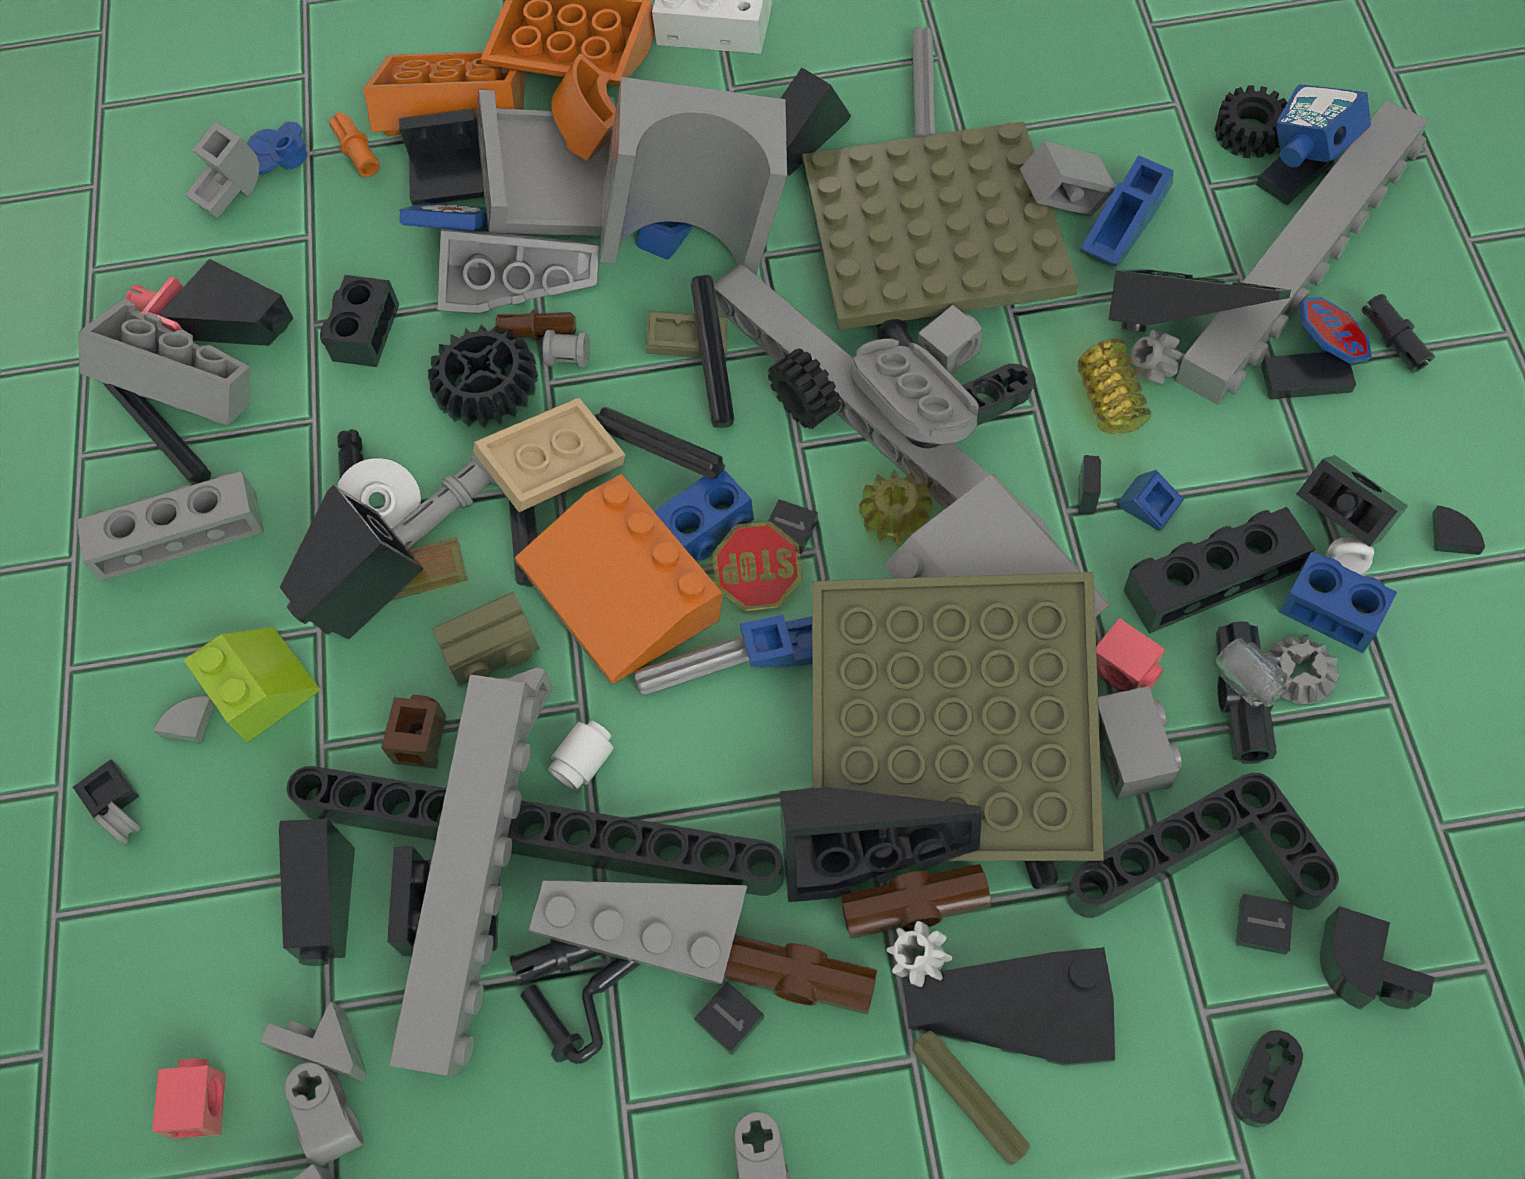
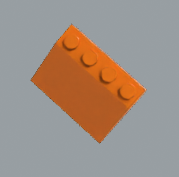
(552, 33)
(436, 84)
(620, 580)

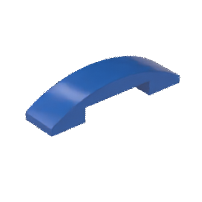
(777, 642)

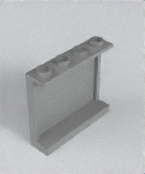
(533, 177)

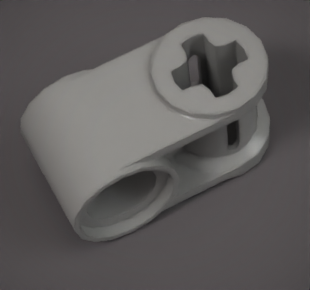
(326, 1123)
(761, 1165)

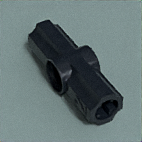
(1248, 726)

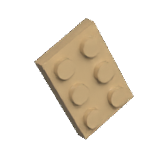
(548, 454)

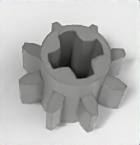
(1156, 357)

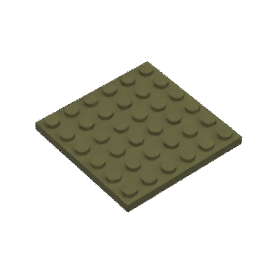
(934, 226)
(966, 700)

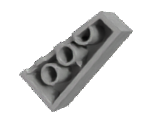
(163, 364)
(652, 924)

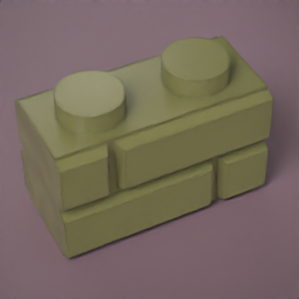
(486, 639)

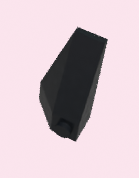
(853, 836)
(1030, 1005)

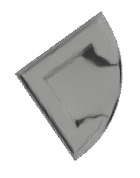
(186, 719)

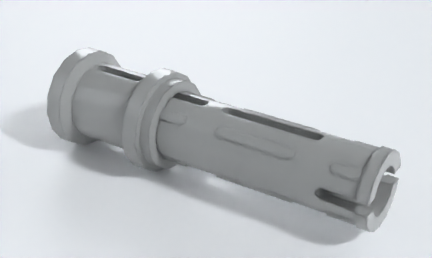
(455, 493)

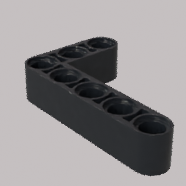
(1199, 841)

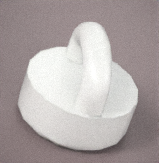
(1352, 554)

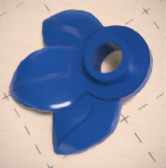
(279, 147)

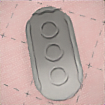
(914, 392)

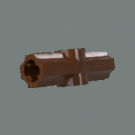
(915, 898)
(801, 974)

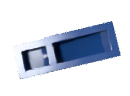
(1128, 211)

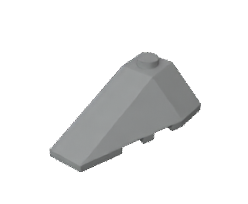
(503, 269)

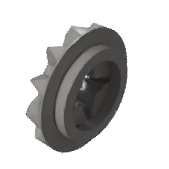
(1305, 688)

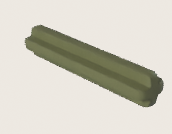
(971, 1098)

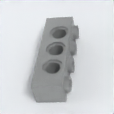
(169, 526)

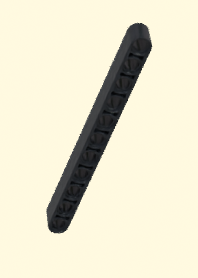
(550, 844)

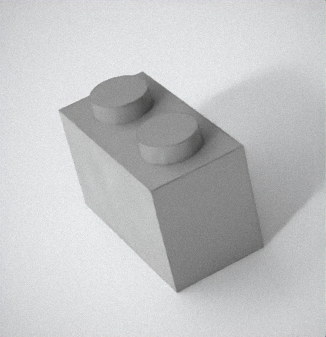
(1067, 178)
(1136, 743)

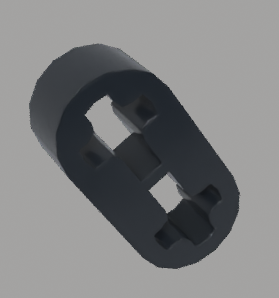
(1278, 1084)

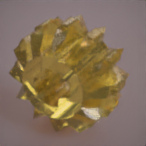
(879, 504)

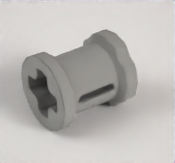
(566, 348)

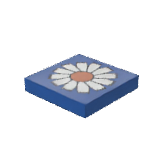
(444, 216)

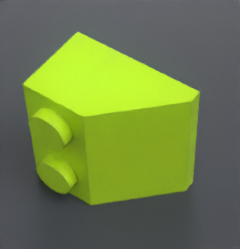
(251, 678)

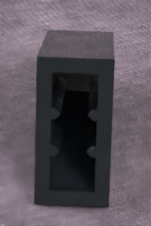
(812, 116)
(228, 308)
(315, 889)

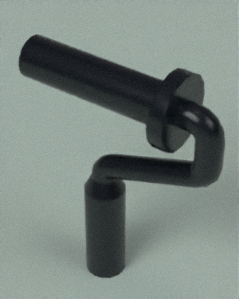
(567, 1045)

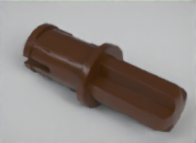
(535, 325)

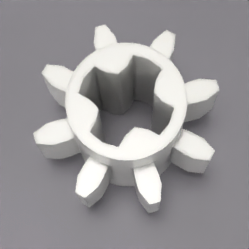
(916, 941)

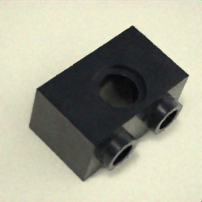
(1351, 500)

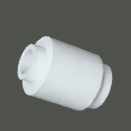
(581, 754)

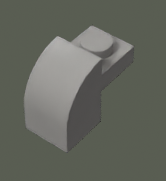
(230, 170)

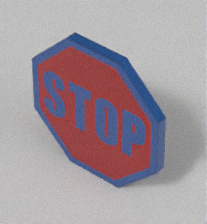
(1334, 330)

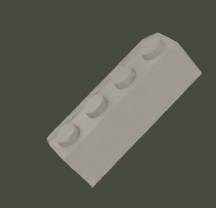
(982, 536)

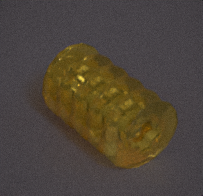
(1113, 387)

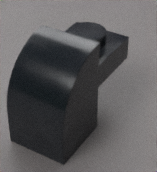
(1355, 965)

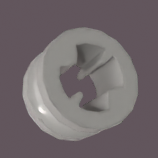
(118, 823)

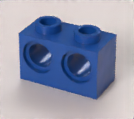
(697, 510)
(1333, 611)

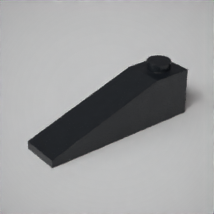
(1159, 297)

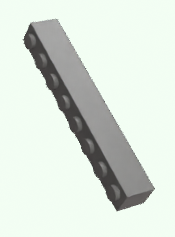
(464, 877)

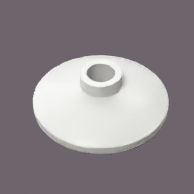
(387, 478)

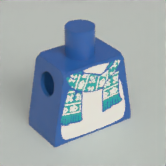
(1321, 123)

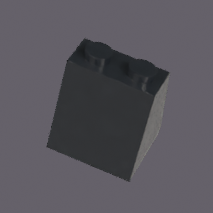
(346, 566)

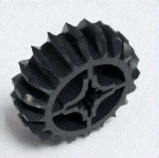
(483, 387)

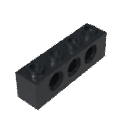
(1162, 603)

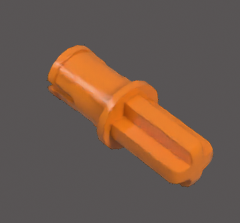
(354, 145)

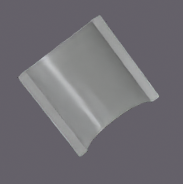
(697, 162)

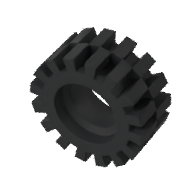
(1248, 137)
(804, 388)

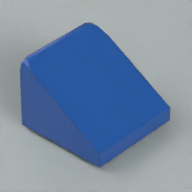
(663, 237)
(1151, 499)

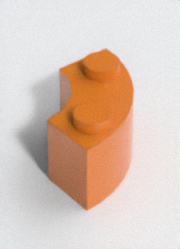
(583, 108)

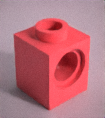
(1128, 658)
(189, 1100)

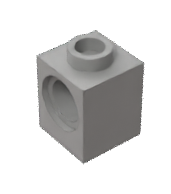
(952, 338)

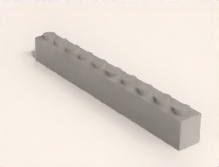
(1303, 250)

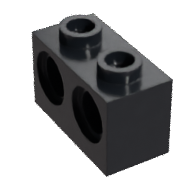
(359, 320)

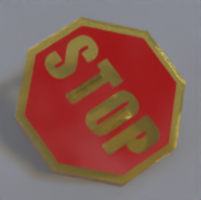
(757, 565)

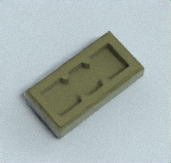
(677, 334)

